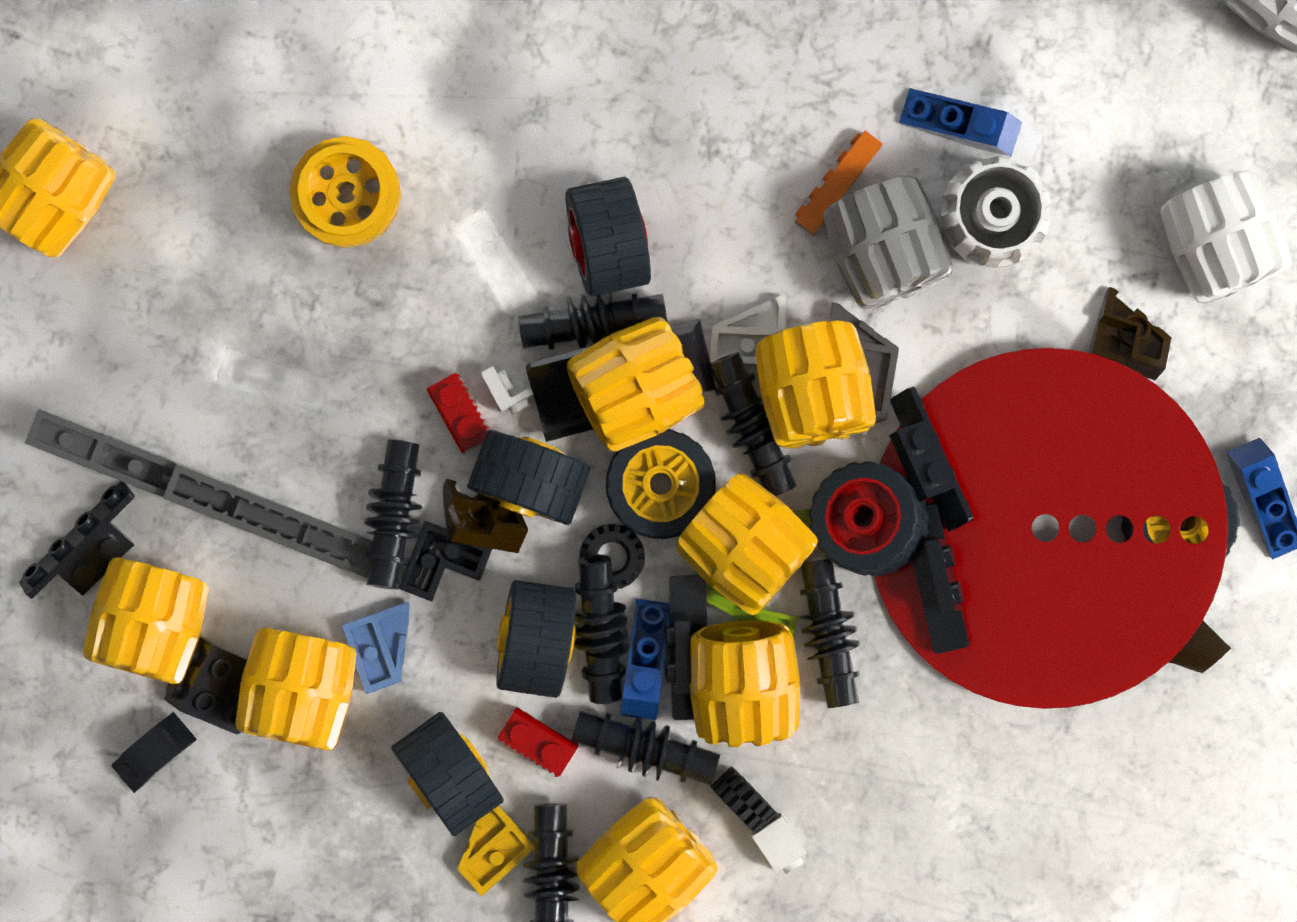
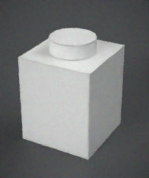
(780, 845)

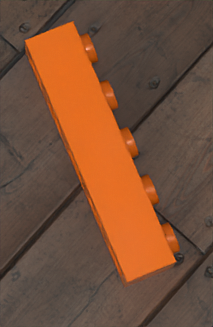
(838, 181)

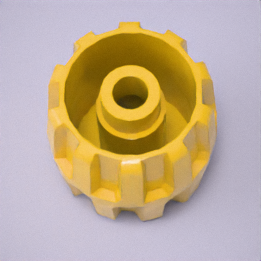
(49, 187)
(635, 384)
(815, 384)
(746, 543)
(146, 620)
(744, 682)
(296, 689)
(646, 865)

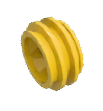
(374, 166)

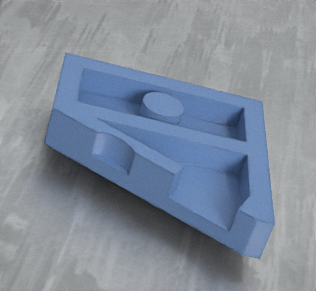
(380, 646)

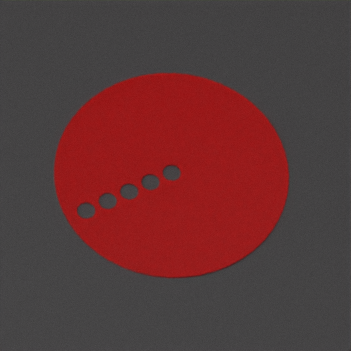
(1066, 615)

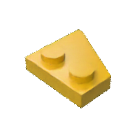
(493, 850)

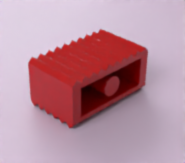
(459, 412)
(537, 742)

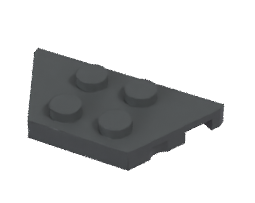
(880, 358)

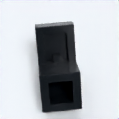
(153, 752)

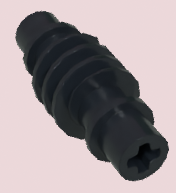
(587, 320)
(752, 424)
(393, 514)
(601, 629)
(829, 633)
(645, 747)
(551, 864)

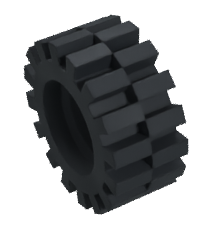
(624, 537)
(743, 799)

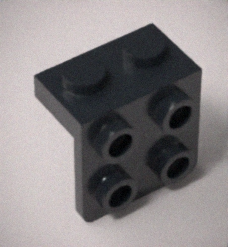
(555, 397)
(210, 686)

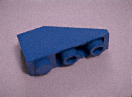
(961, 121)
(1265, 496)
(645, 660)

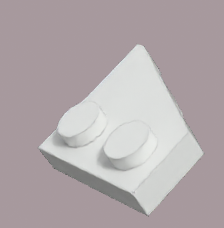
(746, 329)

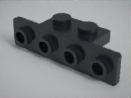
(926, 460)
(86, 549)
(939, 589)
(687, 616)

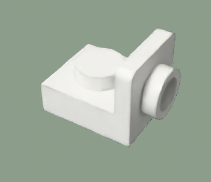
(500, 386)

